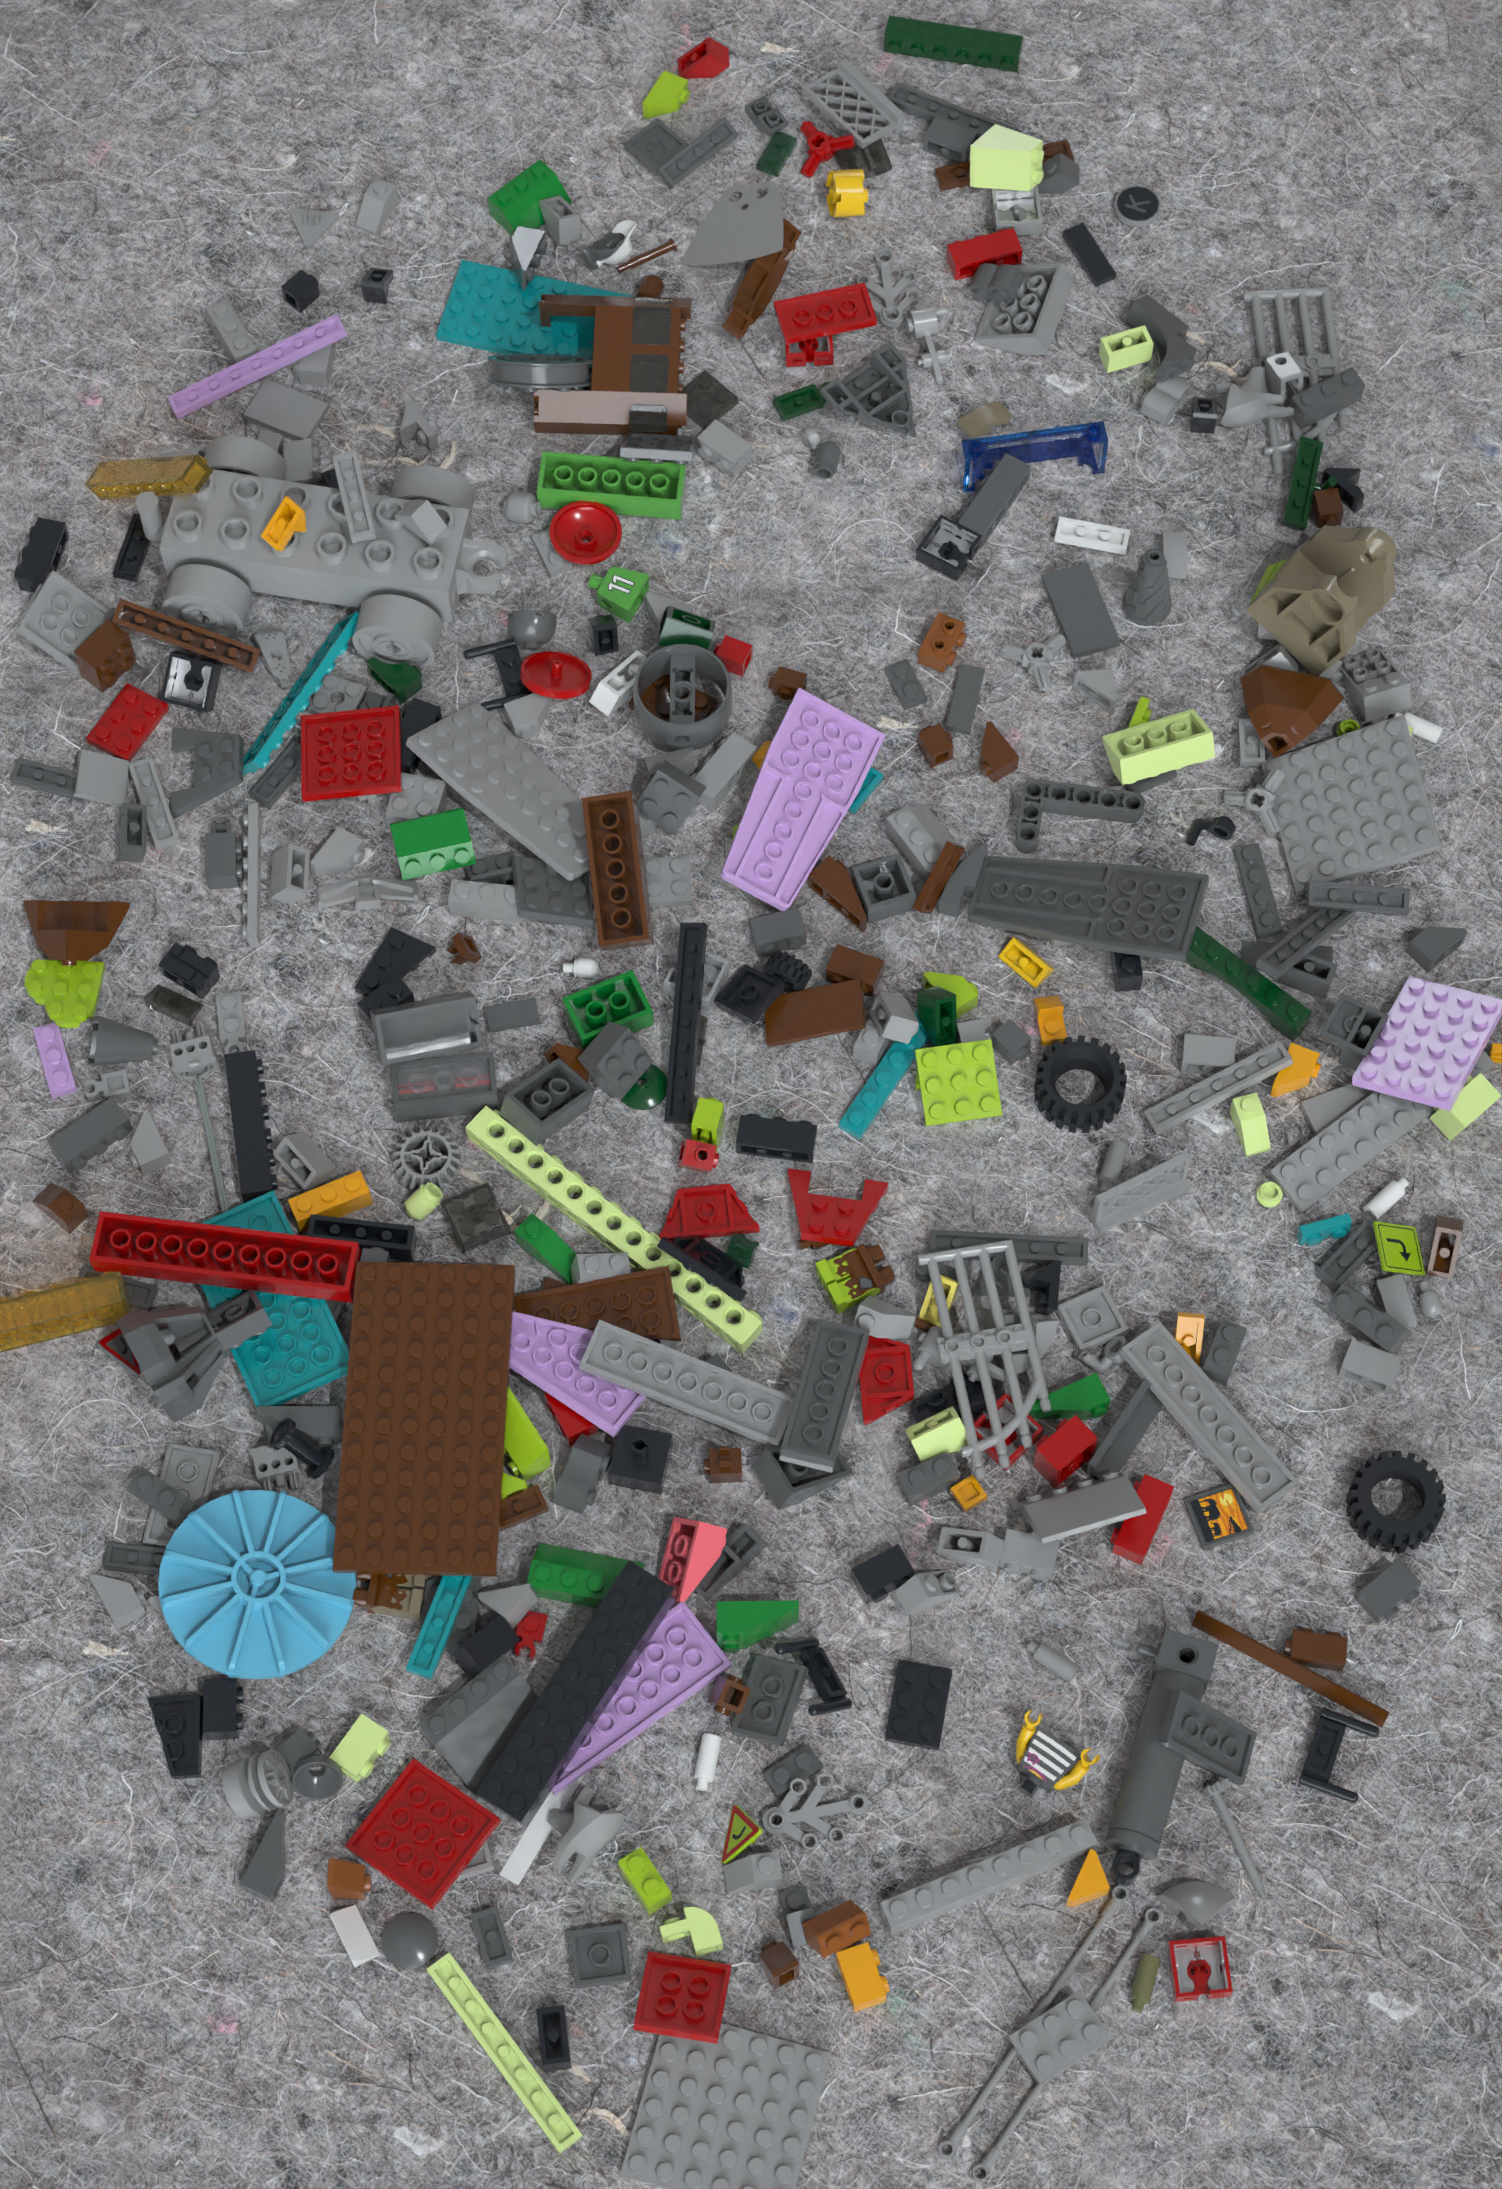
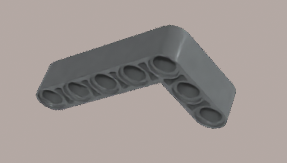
(1071, 806)

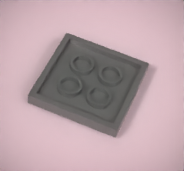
(658, 447)
(549, 896)

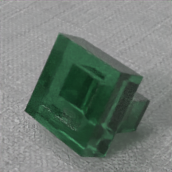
(742, 1249)

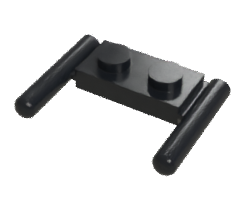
(509, 668)
(821, 1673)
(1325, 1750)

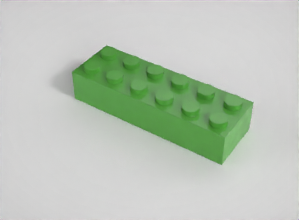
(620, 484)

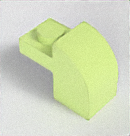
(699, 1926)

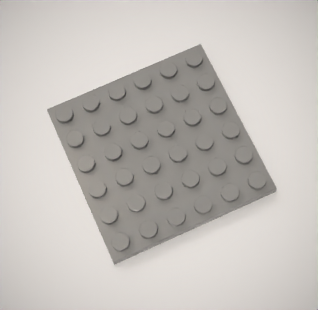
(1353, 805)
(726, 2113)

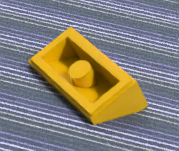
(1026, 962)

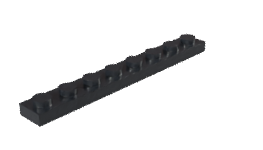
(685, 1023)

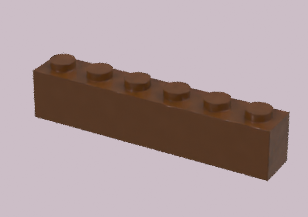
(186, 636)

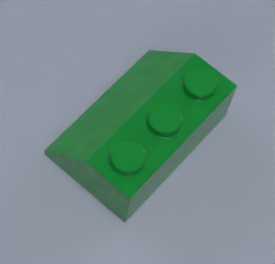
(519, 199)
(432, 843)

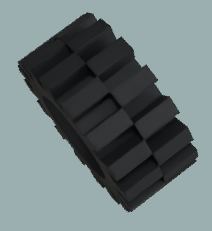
(788, 970)

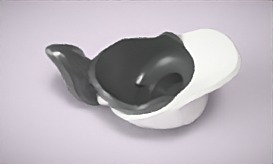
(612, 248)

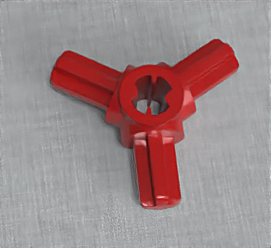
(821, 147)

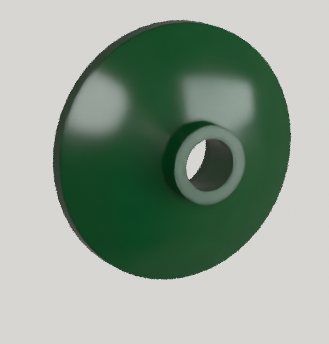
(648, 1095)

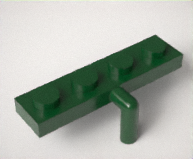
(1303, 483)

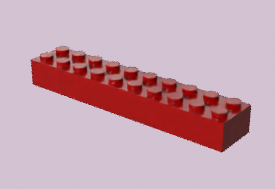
(225, 1256)

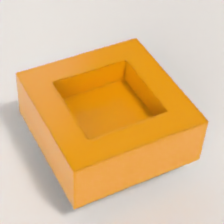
(968, 1493)

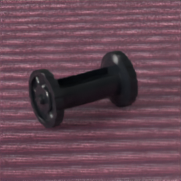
(317, 1460)

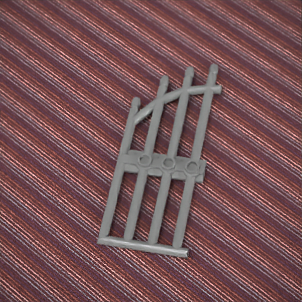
(1311, 364)
(986, 1343)

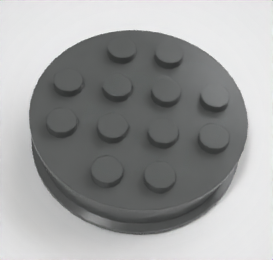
(540, 372)

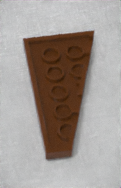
(632, 1301)

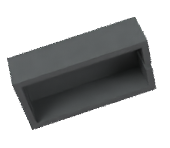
(426, 1028)

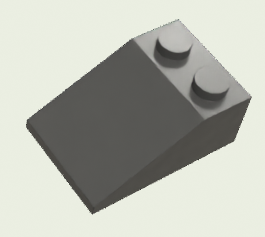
(794, 1483)

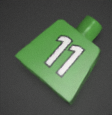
(620, 591)

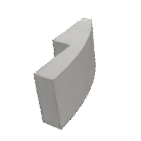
(1175, 552)
(1396, 1299)

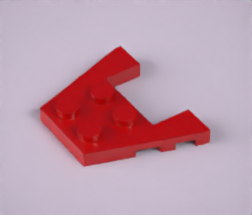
(829, 1217)

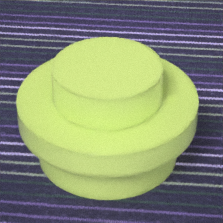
(1269, 1194)

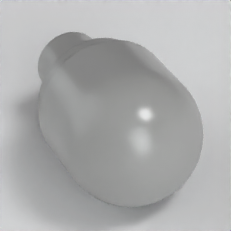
(1429, 1300)

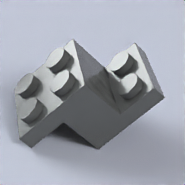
(1353, 1029)

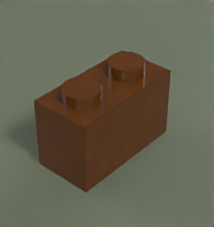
(851, 964)

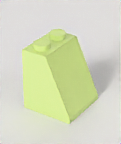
(1006, 160)

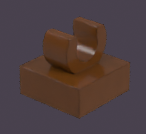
(465, 947)

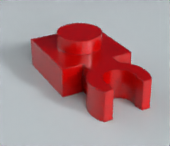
(530, 1630)

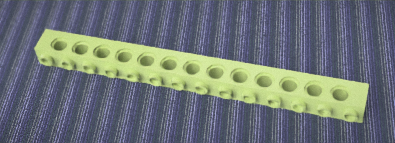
(488, 1122)

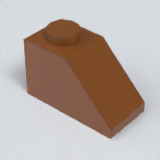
(348, 1880)

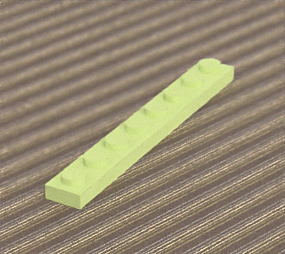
(504, 2053)

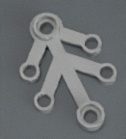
(890, 293)
(811, 1813)

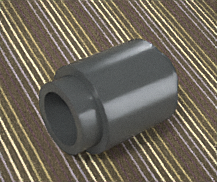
(826, 460)

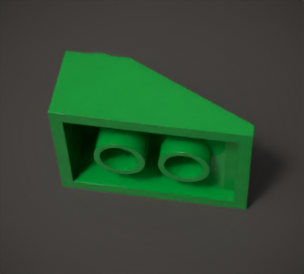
(749, 1622)

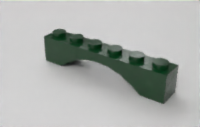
(1276, 1005)

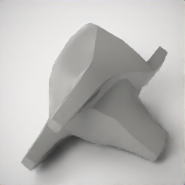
(1251, 401)
(584, 1832)

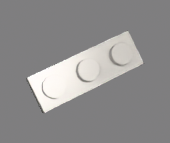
(1092, 535)

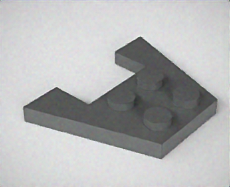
(216, 766)

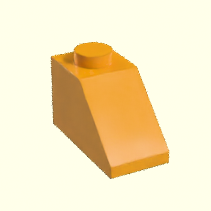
(1298, 1074)

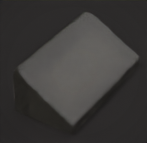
(173, 1004)

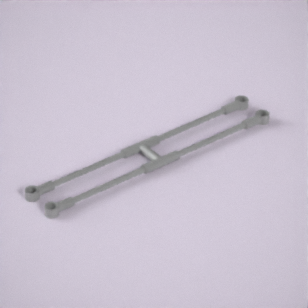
(1043, 2007)

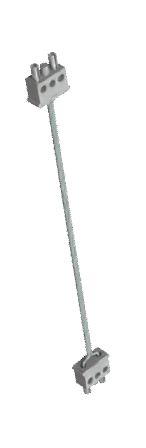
(190, 1059)

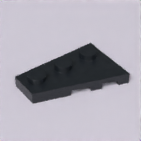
(395, 956)
(945, 1398)
(180, 1730)

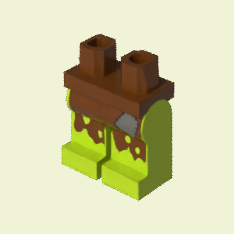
(854, 1276)

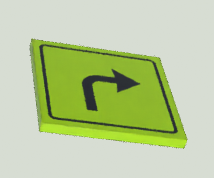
(1398, 1248)

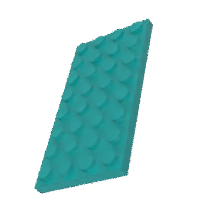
(498, 316)
(304, 1341)

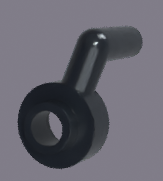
(1220, 827)

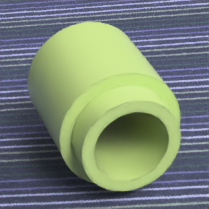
(423, 1201)

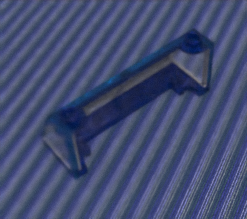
(1084, 441)

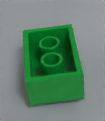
(612, 1000)

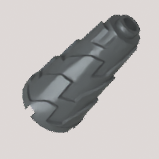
(1149, 592)

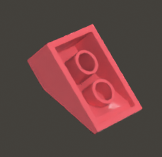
(690, 1554)

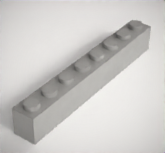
(987, 1876)

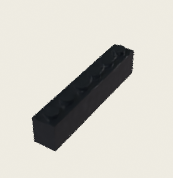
(249, 1124)

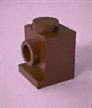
(787, 682)

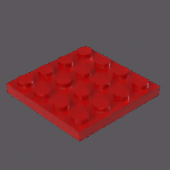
(351, 753)
(422, 1833)

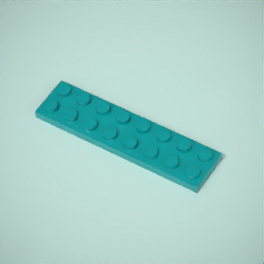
(297, 697)

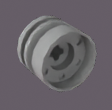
(258, 1784)

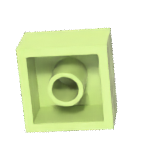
(1471, 1103)

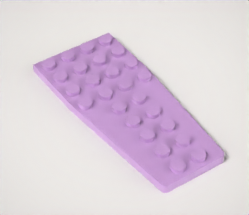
(799, 798)

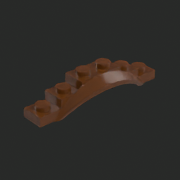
(759, 285)

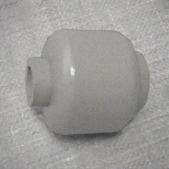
(522, 507)

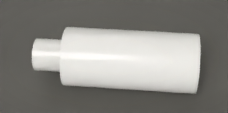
(1423, 728)
(1385, 1199)
(707, 1760)

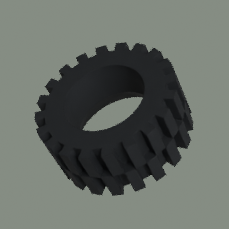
(1086, 1057)
(1389, 1531)

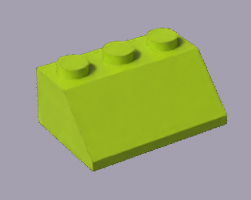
(523, 1443)

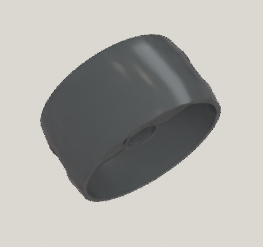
(682, 663)

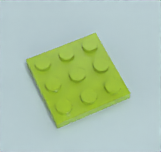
(958, 1082)

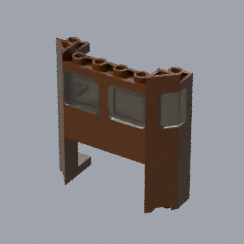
(632, 367)

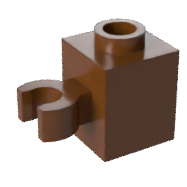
(724, 1465)

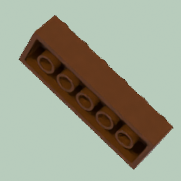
(617, 870)

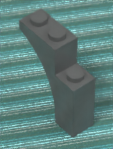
(1167, 334)

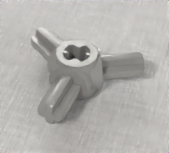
(1036, 658)
(1249, 798)

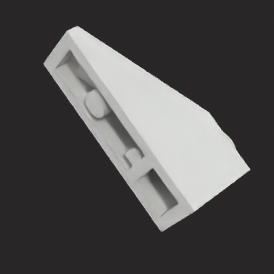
(617, 685)

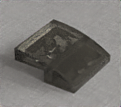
(871, 159)

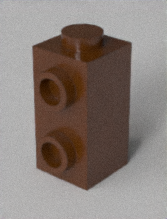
(1317, 1650)

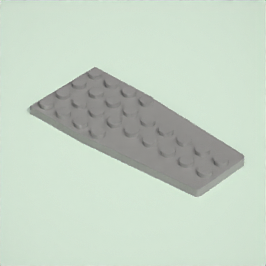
(507, 785)

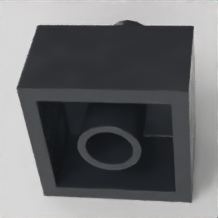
(641, 1459)

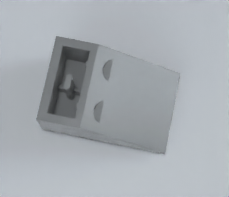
(1375, 684)

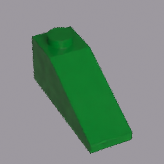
(546, 1247)
(1081, 1398)

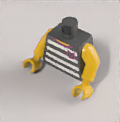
(1048, 1760)

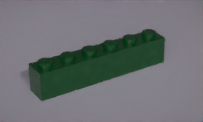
(953, 43)

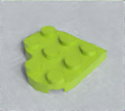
(66, 991)

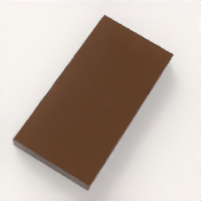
(815, 1013)

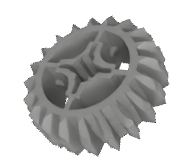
(407, 1154)

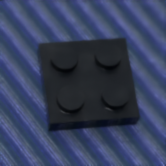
(749, 994)

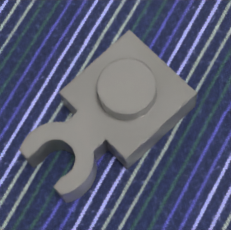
(113, 1085)

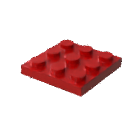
(682, 1997)

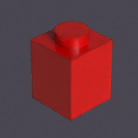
(734, 655)

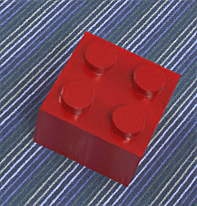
(1064, 1451)

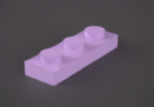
(55, 1060)

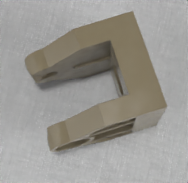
(1327, 593)

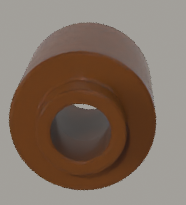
(650, 287)

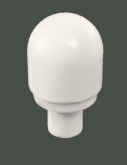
(582, 968)

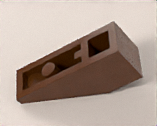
(835, 886)

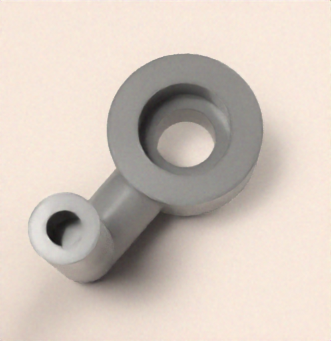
(1111, 1355)

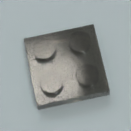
(708, 400)

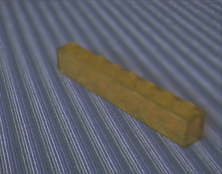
(159, 475)

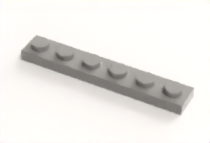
(252, 865)
(1218, 1087)

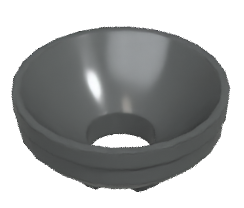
(317, 1784)

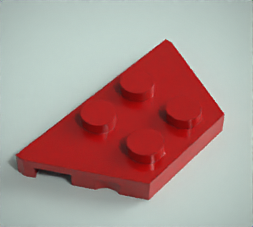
(708, 1213)
(885, 1378)

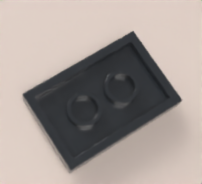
(918, 1705)

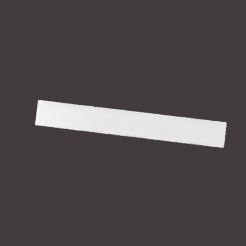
(536, 1835)

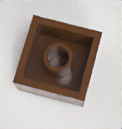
(105, 656)

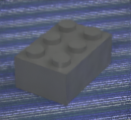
(547, 1101)

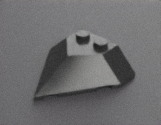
(876, 392)

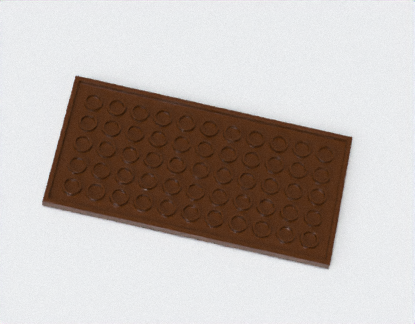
(425, 1419)

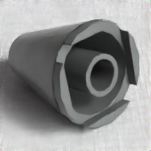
(118, 1043)

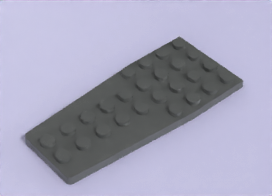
(1092, 904)

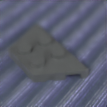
(468, 1614)

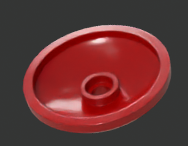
(585, 522)

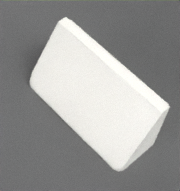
(354, 1935)

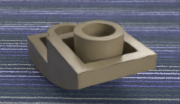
(983, 418)

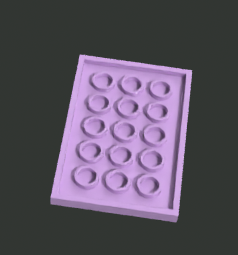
(1429, 1043)

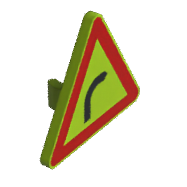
(740, 1833)

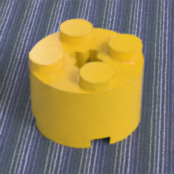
(846, 193)

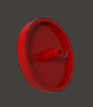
(555, 674)

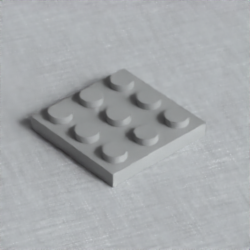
(61, 619)

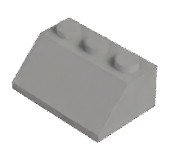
(918, 837)

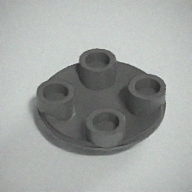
(409, 1941)

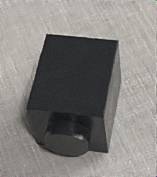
(300, 290)

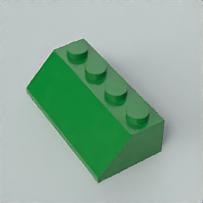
(574, 1574)

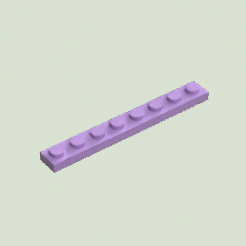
(257, 366)

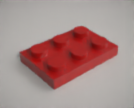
(127, 723)

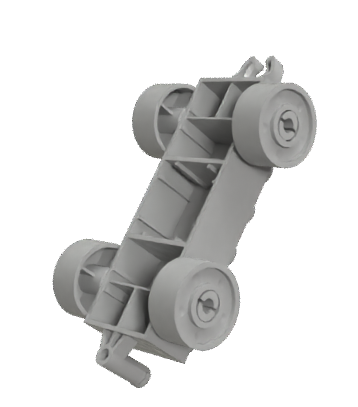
(397, 579)

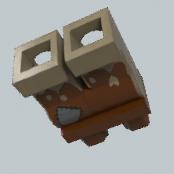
(392, 1594)

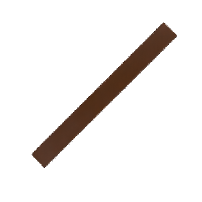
(1290, 1668)

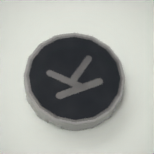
(1137, 206)

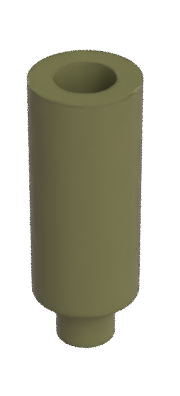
(1144, 1981)

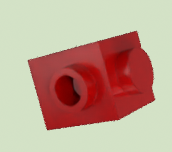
(689, 1156)

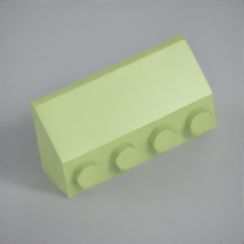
(1159, 746)

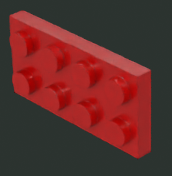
(825, 313)

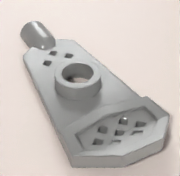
(273, 643)

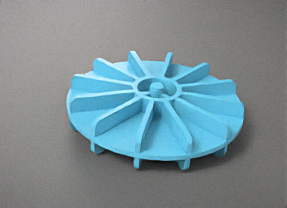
(255, 1585)

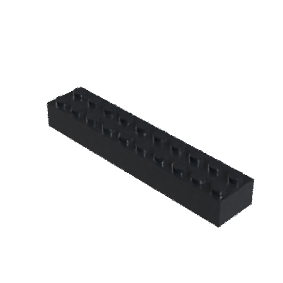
(577, 1694)

